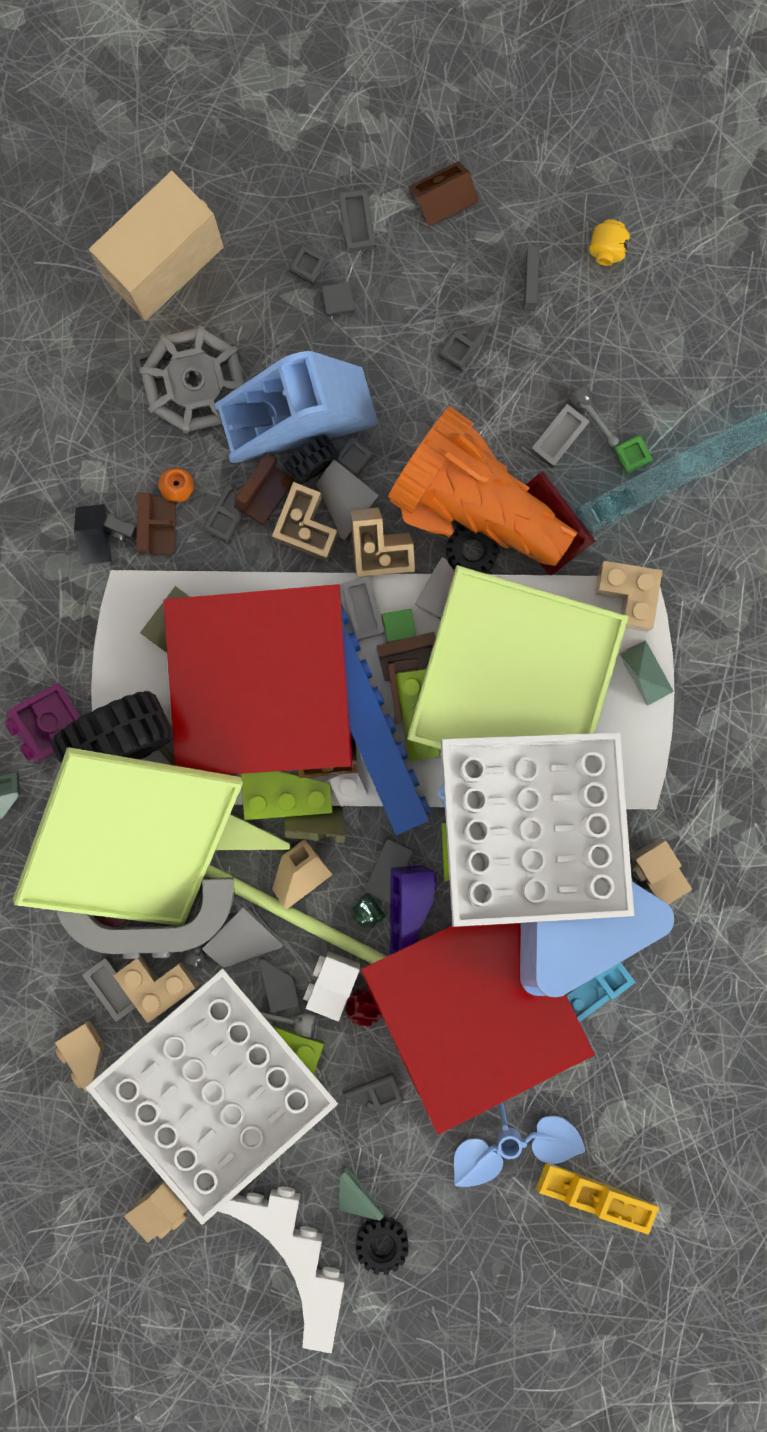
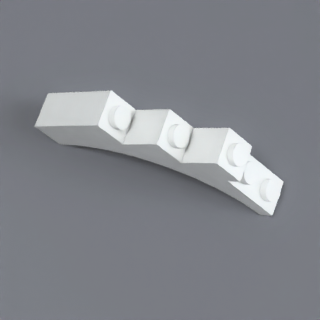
(318, 1288)

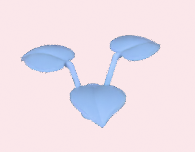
(552, 1143)

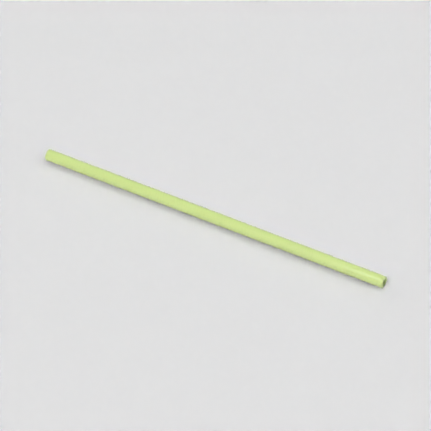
(299, 918)

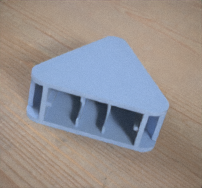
(294, 404)
(571, 952)

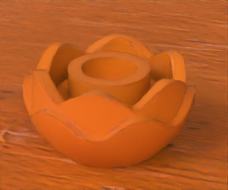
(176, 493)

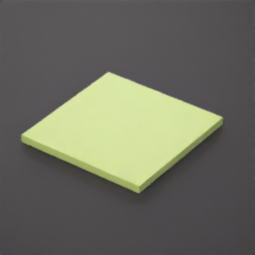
(515, 663)
(126, 838)

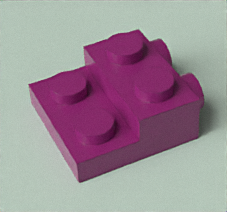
(39, 720)

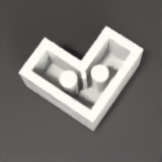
(333, 985)

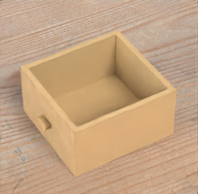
(158, 245)

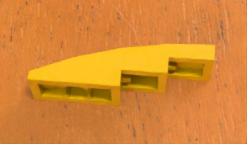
(597, 1198)

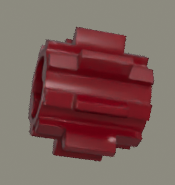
(362, 1008)

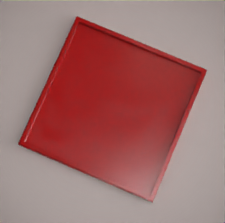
(258, 680)
(469, 1023)

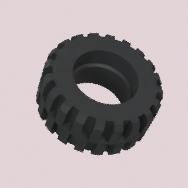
(123, 728)

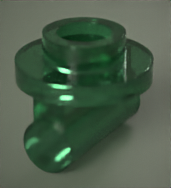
(367, 912)

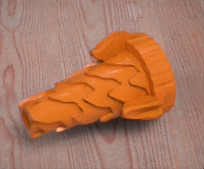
(462, 481)

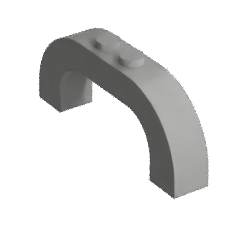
(158, 940)

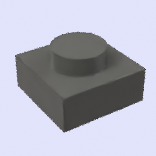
(120, 529)

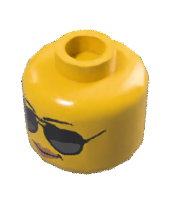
(609, 242)

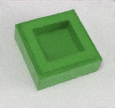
(633, 454)
(399, 625)

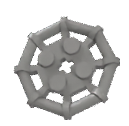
(178, 370)

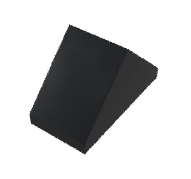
(92, 535)

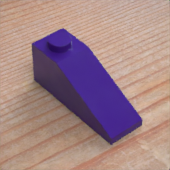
(410, 902)

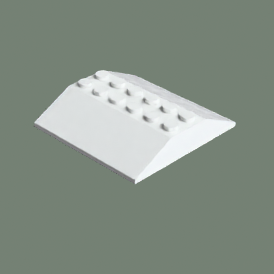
(536, 828)
(211, 1096)

